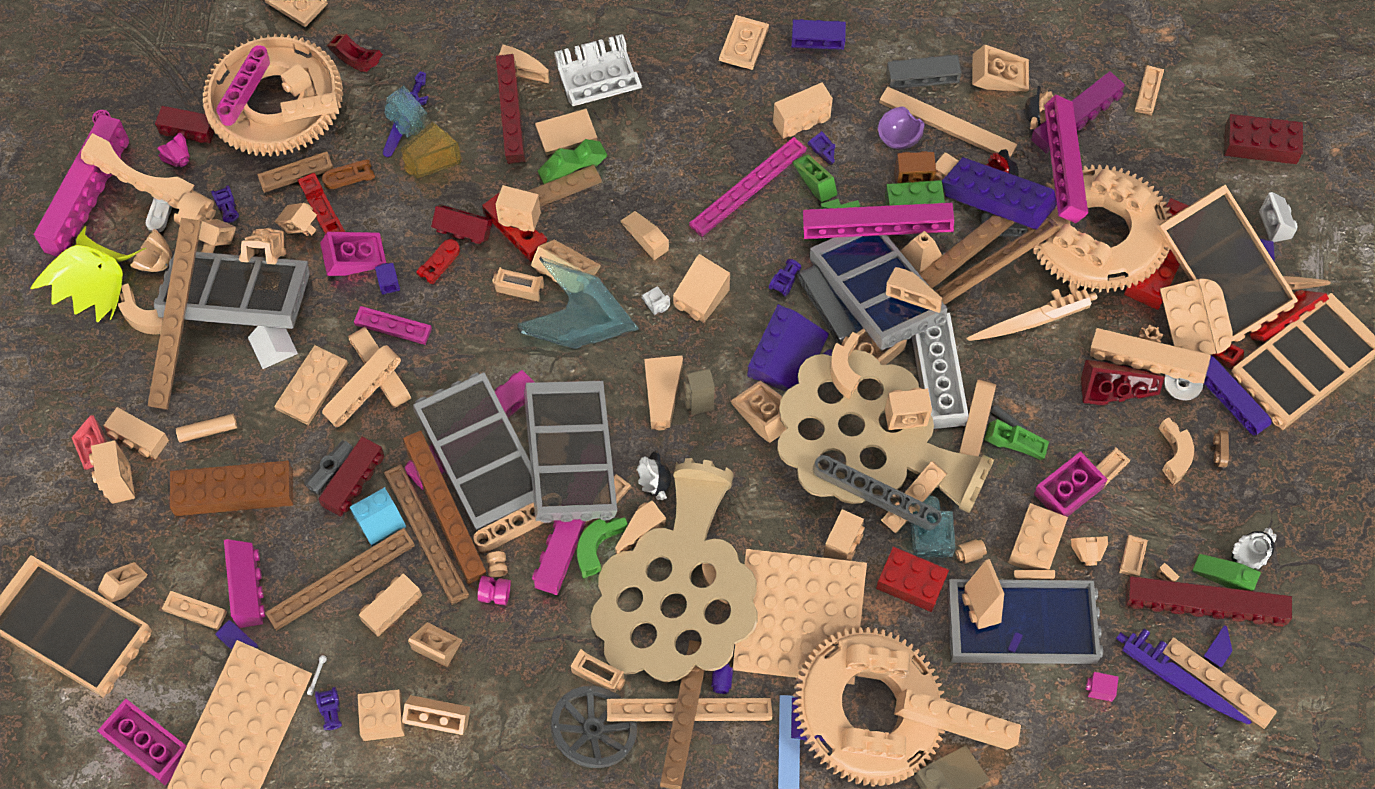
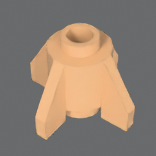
(1090, 549)

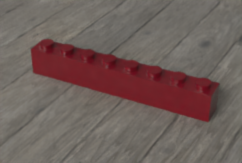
(1208, 601)

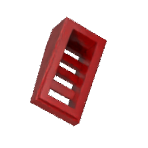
(1226, 360)

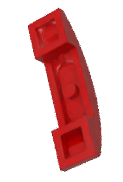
(318, 201)

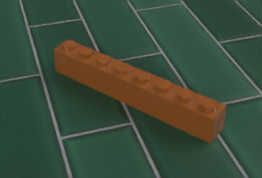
(444, 507)

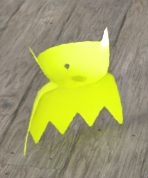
(78, 274)

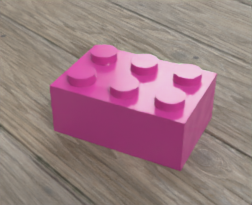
(1070, 485)

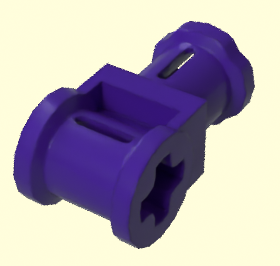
(225, 202)
(785, 278)
(328, 705)

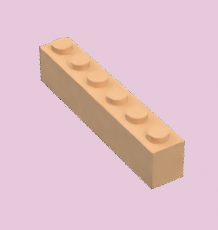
(1150, 355)
(957, 719)

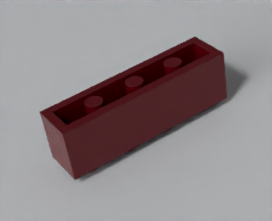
(351, 476)

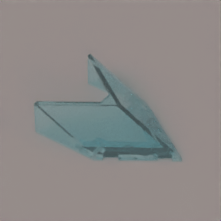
(589, 314)

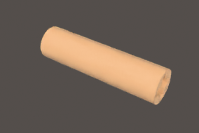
(206, 428)

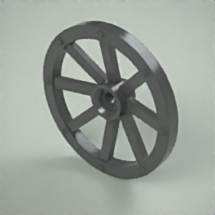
(593, 723)

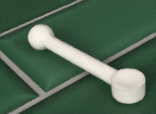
(322, 659)

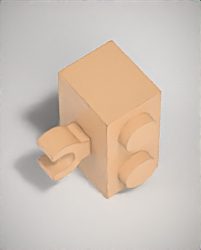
(297, 219)

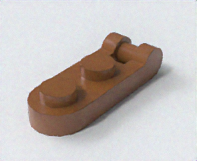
(348, 174)

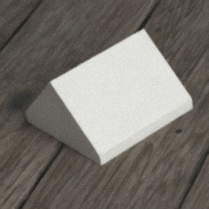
(271, 345)

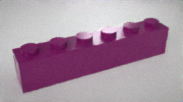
(1086, 106)

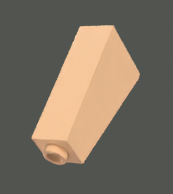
(662, 384)

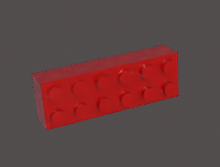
(1149, 290)

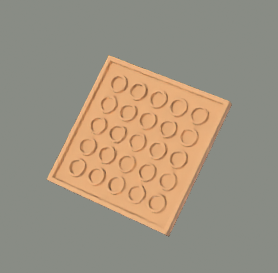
(798, 607)

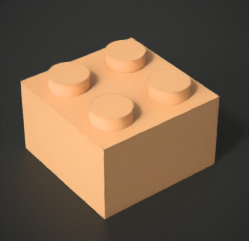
(518, 208)
(908, 408)
(844, 537)
(381, 715)

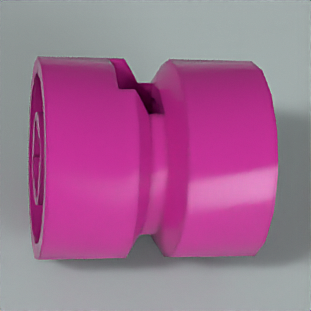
(494, 590)

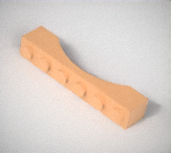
(101, 154)

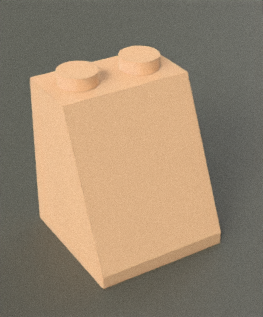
(702, 289)

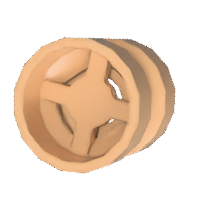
(496, 564)

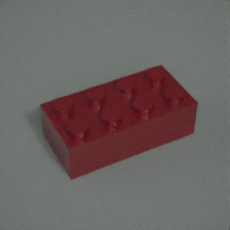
(1263, 139)

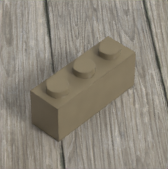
(699, 392)

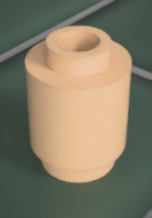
(971, 551)

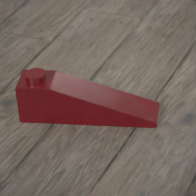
(1111, 382)

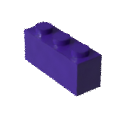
(818, 34)

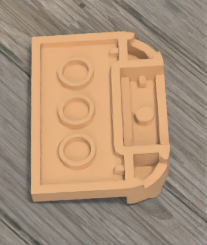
(1197, 316)

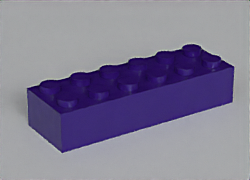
(999, 193)

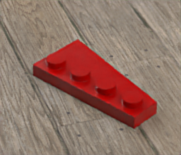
(1305, 302)

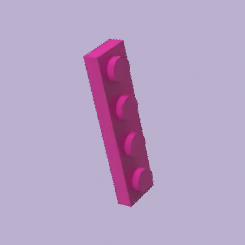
(392, 325)

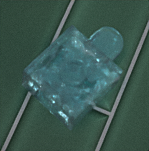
(405, 112)
(934, 542)

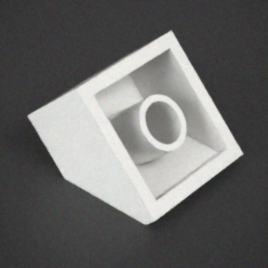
(1277, 218)

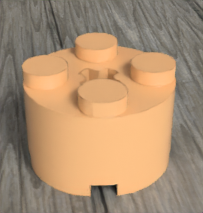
(195, 207)

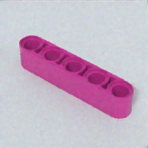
(249, 76)

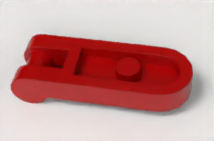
(439, 261)

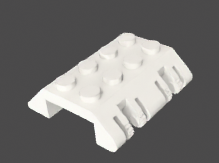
(597, 73)

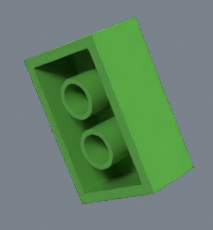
(914, 193)

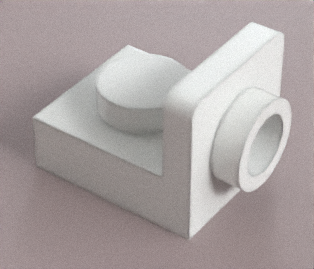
(656, 300)

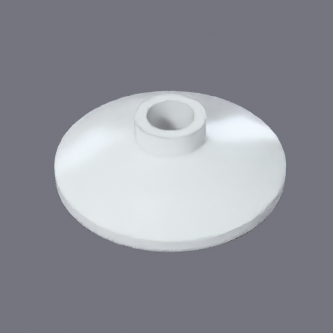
(1188, 392)

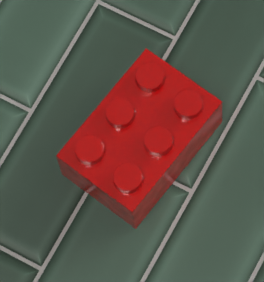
(912, 579)

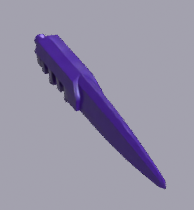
(1158, 663)

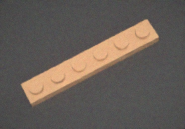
(1220, 683)

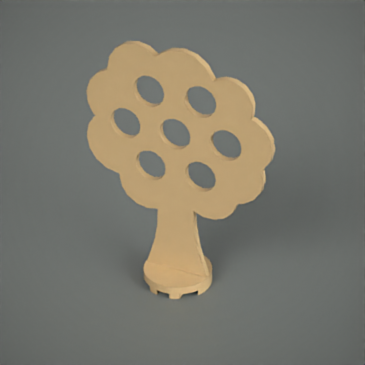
(902, 449)
(698, 496)

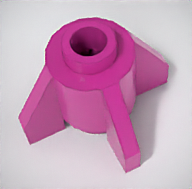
(175, 152)

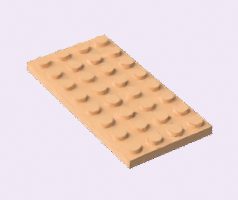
(241, 722)

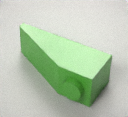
(816, 177)
(1226, 572)

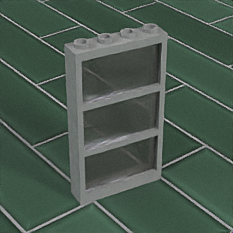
(241, 291)
(477, 449)
(570, 451)

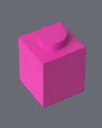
(1102, 686)

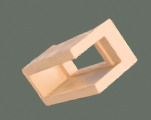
(617, 681)

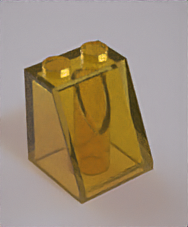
(430, 152)

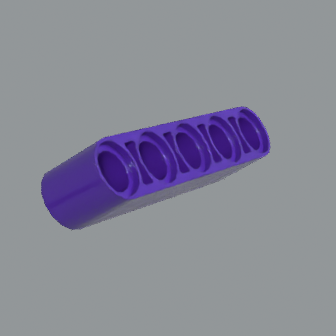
(1236, 398)

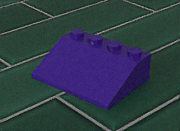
(784, 348)

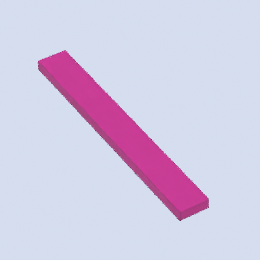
(747, 187)

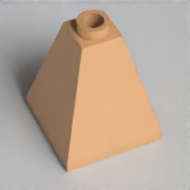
(921, 252)

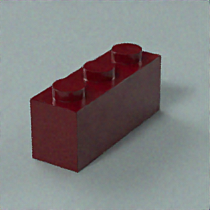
(188, 123)
(461, 223)

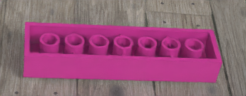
(78, 192)

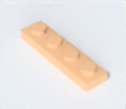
(920, 490)

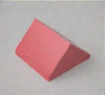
(87, 435)

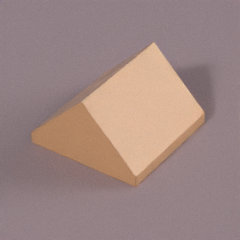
(435, 644)

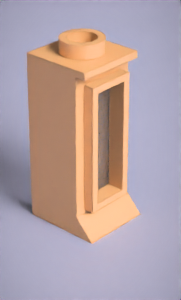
(518, 284)

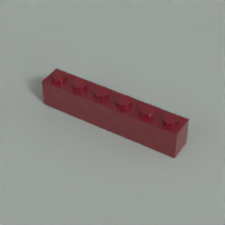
(510, 108)

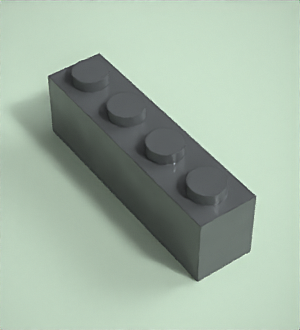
(923, 71)

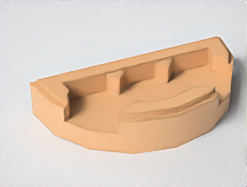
(1034, 574)

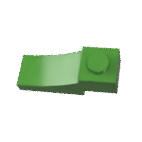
(1016, 438)

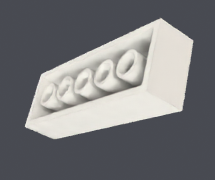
(941, 374)

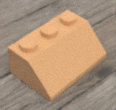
(562, 254)

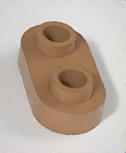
(1221, 455)

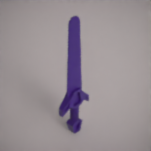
(395, 135)

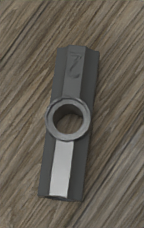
(321, 475)

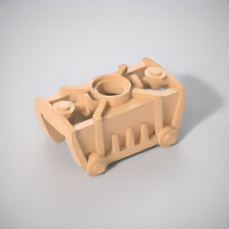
(270, 239)

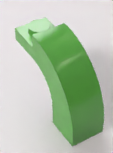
(590, 541)

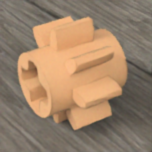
(1151, 334)

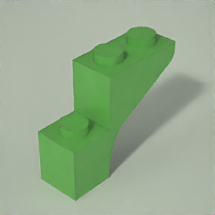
(567, 161)

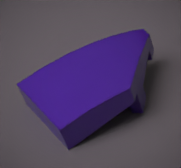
(823, 147)
(1220, 648)

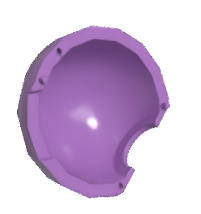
(900, 129)

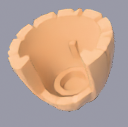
(155, 256)

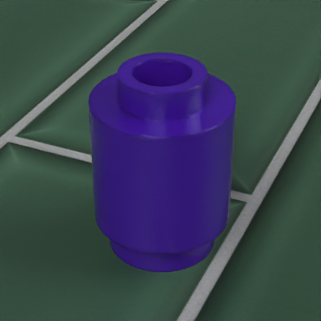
(722, 680)

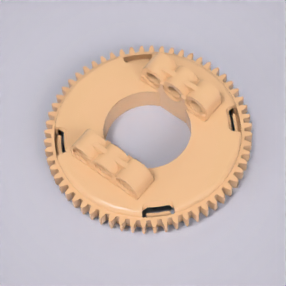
(269, 132)
(1089, 262)
(855, 751)

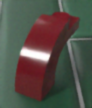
(353, 54)

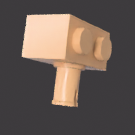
(215, 233)

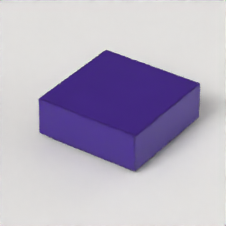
(1015, 642)

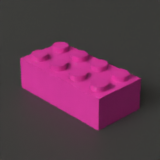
(143, 741)

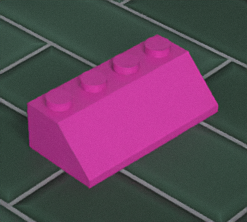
(243, 583)

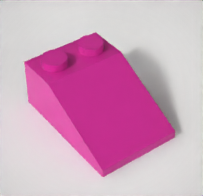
(351, 252)

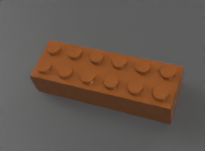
(231, 488)

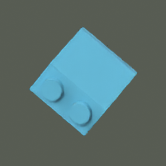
(377, 516)

